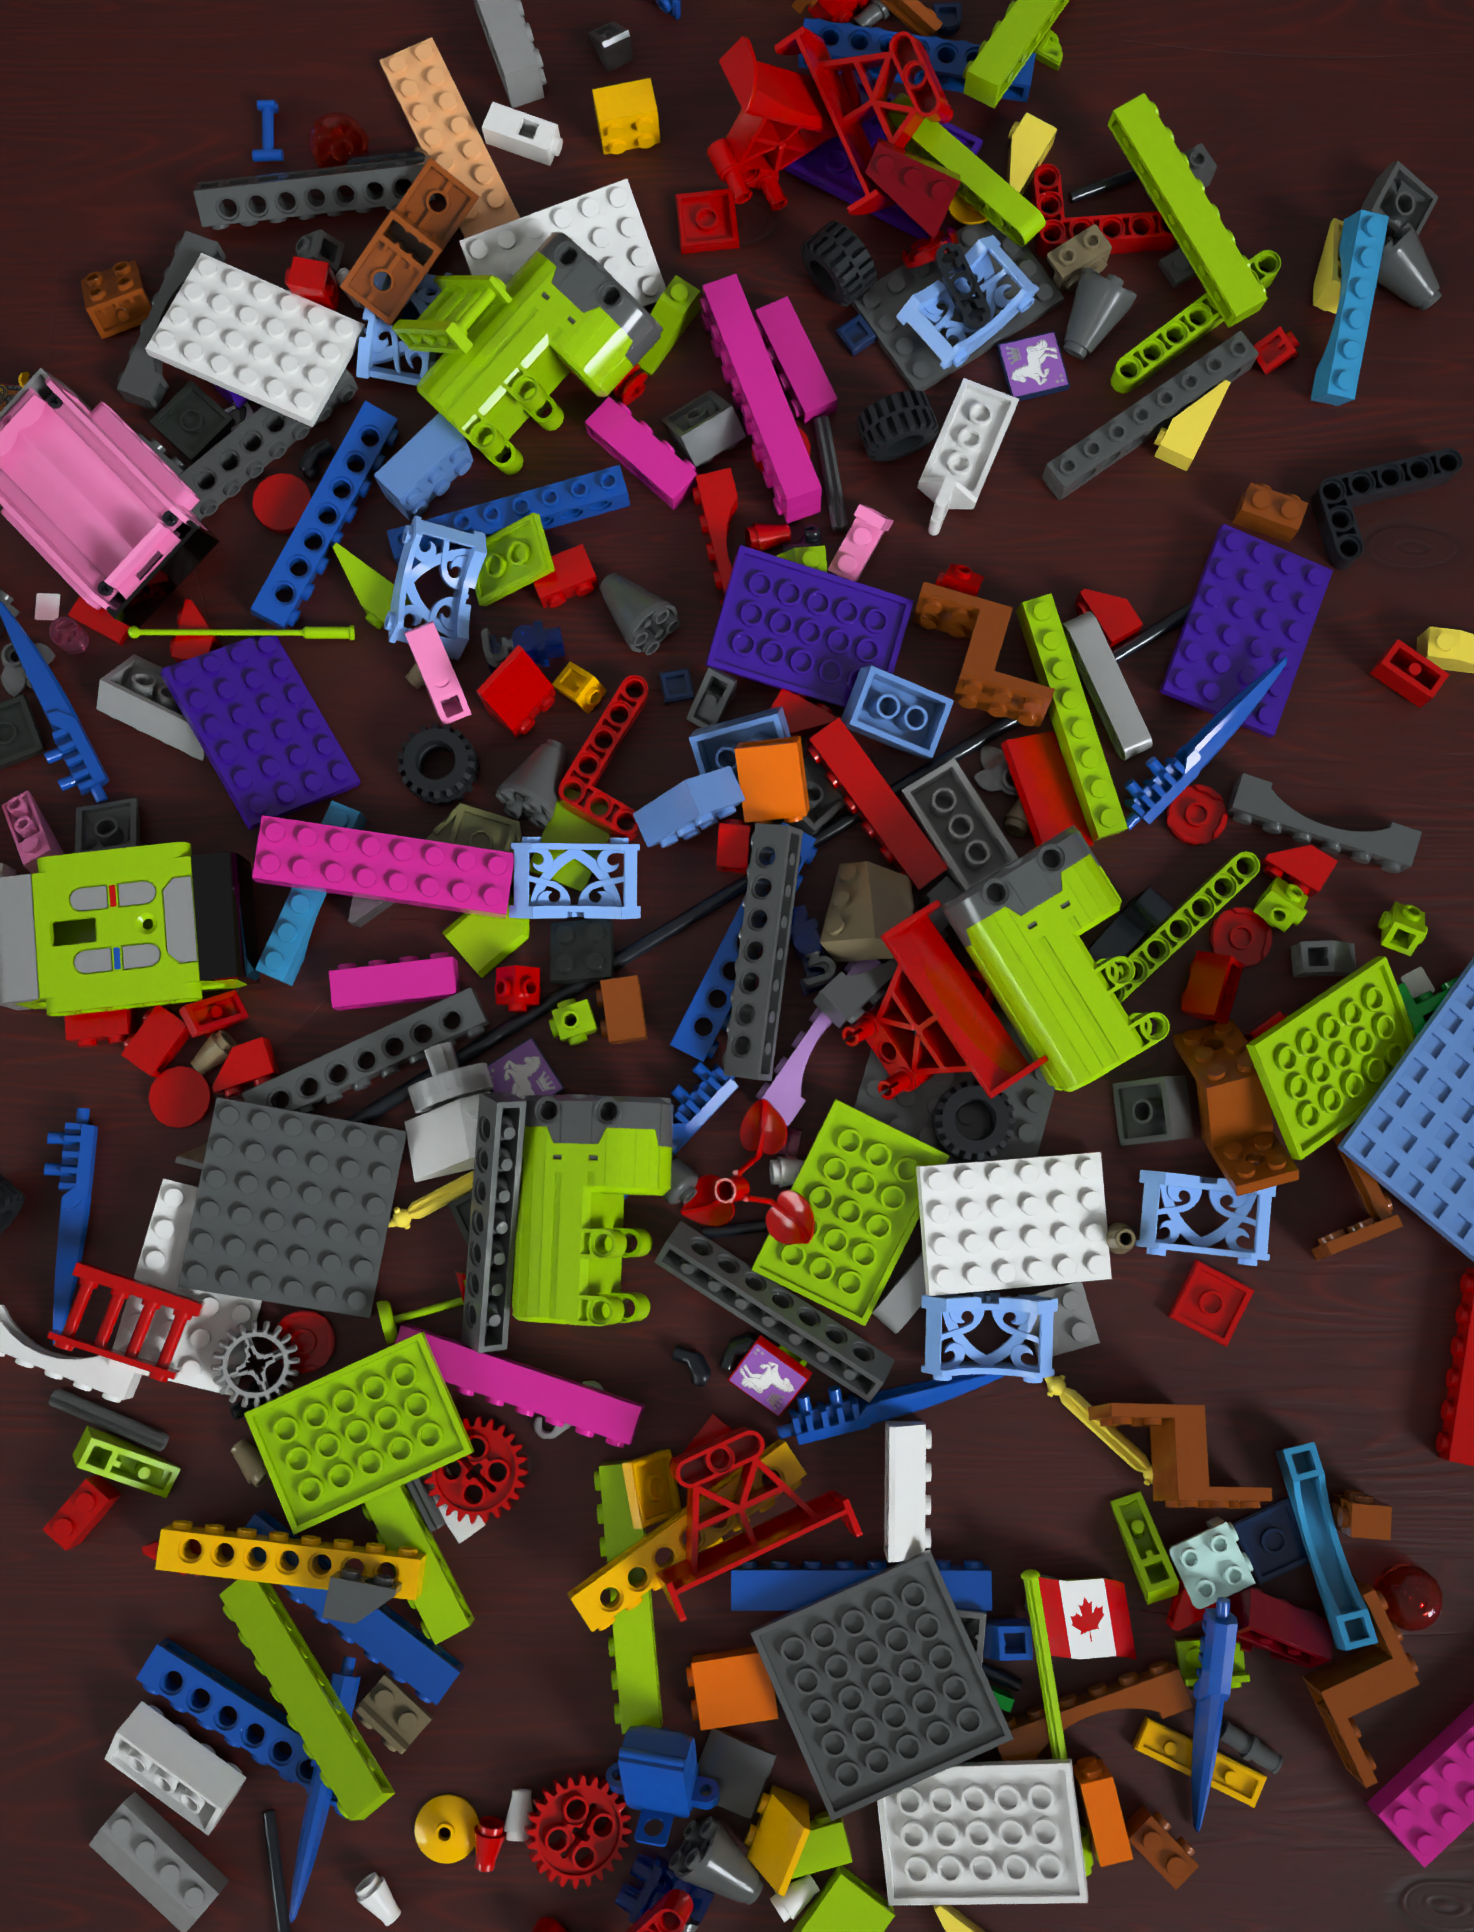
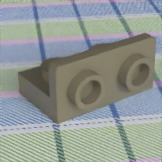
(393, 1714)

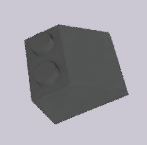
(704, 428)
(1153, 1110)

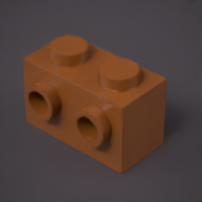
(1270, 512)
(623, 1010)
(1361, 1515)
(1165, 1852)

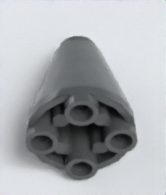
(1407, 269)
(1095, 311)
(639, 613)
(534, 785)
(715, 1862)

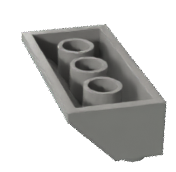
(141, 699)
(159, 1862)

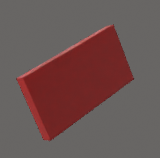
(1044, 786)

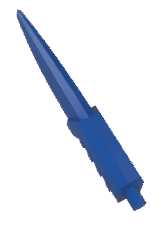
(68, 732)
(1196, 754)
(700, 1103)
(77, 1180)
(857, 1414)
(1211, 1691)
(319, 1796)

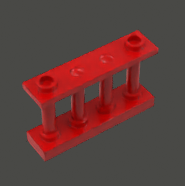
(121, 1289)

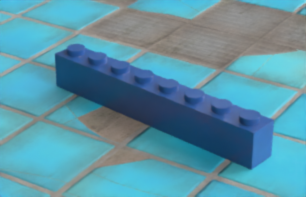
(793, 1586)
(381, 1634)

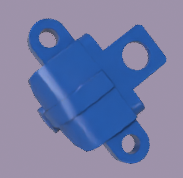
(660, 1778)

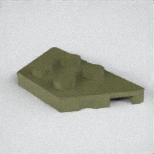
(478, 829)

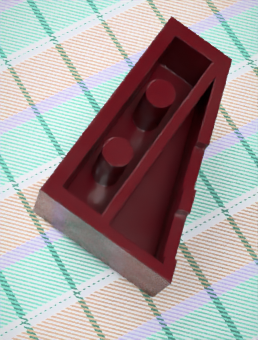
(913, 183)
(1281, 1628)

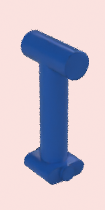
(267, 153)

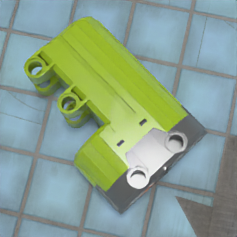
(560, 320)
(1028, 949)
(573, 1181)

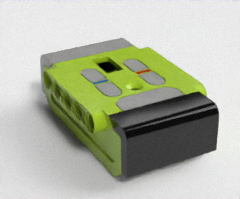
(126, 929)

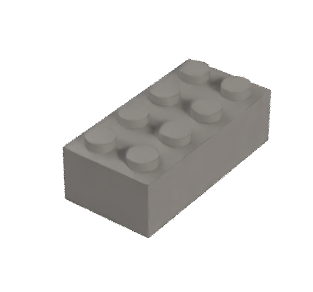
(512, 49)
(957, 825)

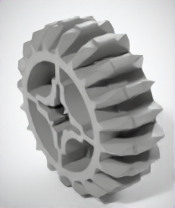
(265, 1389)

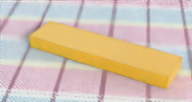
(1176, 1751)

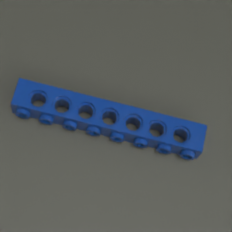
(876, 40)
(368, 422)
(555, 503)
(685, 1037)
(211, 1715)

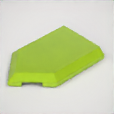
(487, 939)

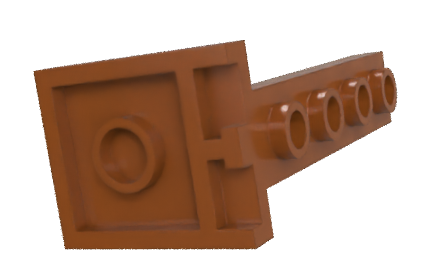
(911, 12)
(1376, 1203)

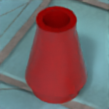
(766, 536)
(488, 1842)

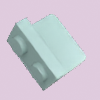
(1212, 1564)

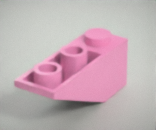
(437, 673)
(30, 830)

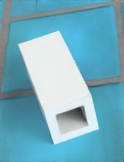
(522, 134)

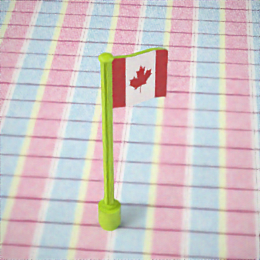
(1075, 1622)

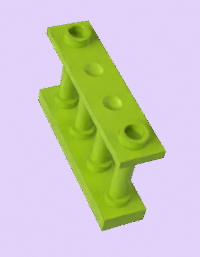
(449, 316)

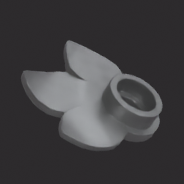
(13, 675)
(995, 772)

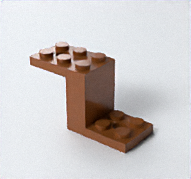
(409, 241)
(978, 682)
(1234, 1109)
(1179, 1455)
(1361, 1683)

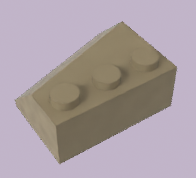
(862, 908)

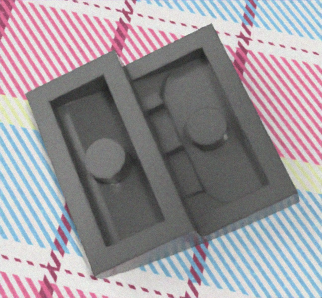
(739, 1770)

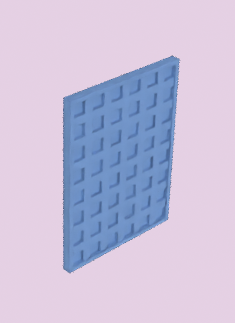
(1421, 1122)

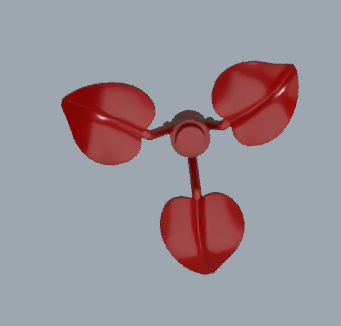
(789, 1218)

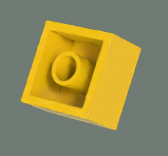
(627, 116)

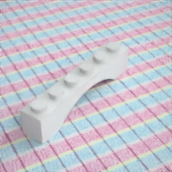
(84, 1371)

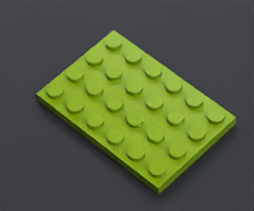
(1332, 1056)
(863, 1208)
(358, 1432)

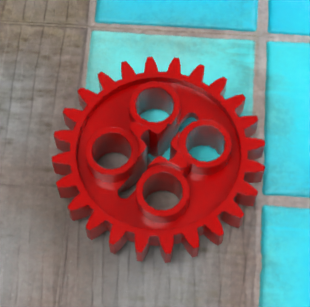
(497, 1449)
(553, 1816)

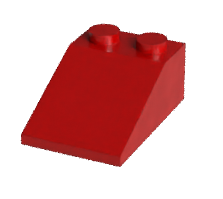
(517, 693)

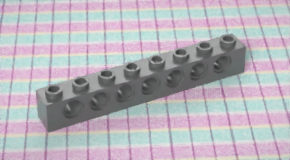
(299, 183)
(1147, 416)
(237, 447)
(771, 966)
(350, 1056)
(493, 1221)
(775, 1311)

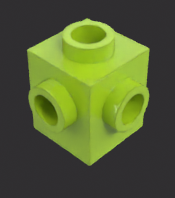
(1282, 905)
(1402, 928)
(584, 1025)

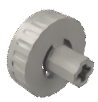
(448, 1080)

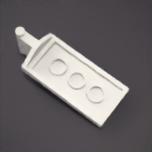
(965, 449)

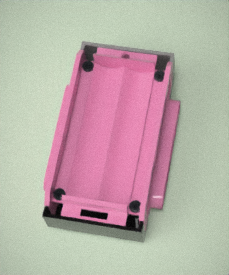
(97, 501)

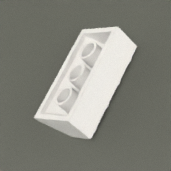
(905, 1489)
(175, 1767)

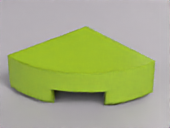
(1049, 51)

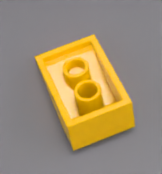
(778, 1836)

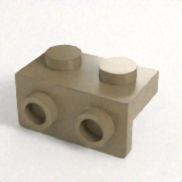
(1084, 250)

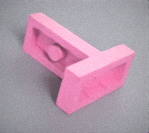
(859, 542)

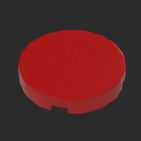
(924, 250)
(281, 502)
(1196, 815)
(1241, 935)
(180, 1097)
(313, 1337)

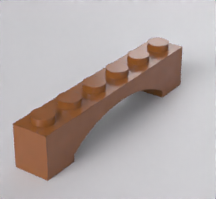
(1155, 1690)

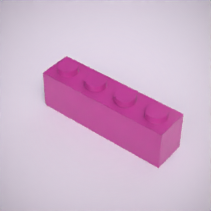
(796, 361)
(641, 452)
(395, 982)

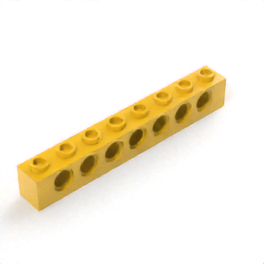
(669, 1534)
(176, 1556)

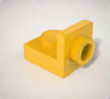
(579, 687)

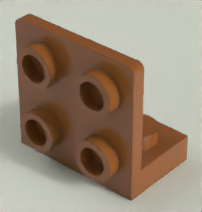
(116, 298)

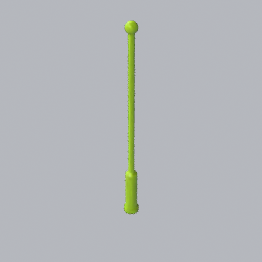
(307, 632)

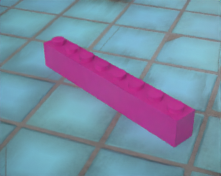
(533, 1390)

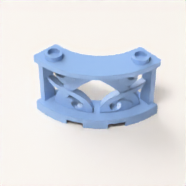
(922, 308)
(375, 351)
(466, 560)
(606, 908)
(1171, 1184)
(1026, 1310)

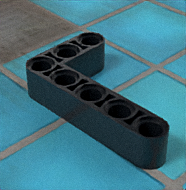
(1374, 490)
(1138, 917)

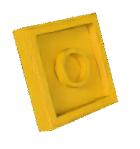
(651, 1489)

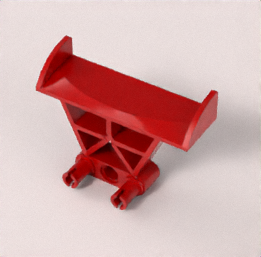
(905, 56)
(776, 126)
(946, 1010)
(740, 1449)

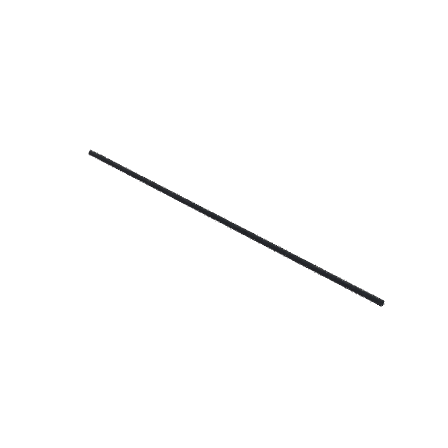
(737, 887)

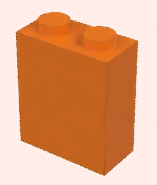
(772, 780)
(731, 1689)
(1101, 1811)

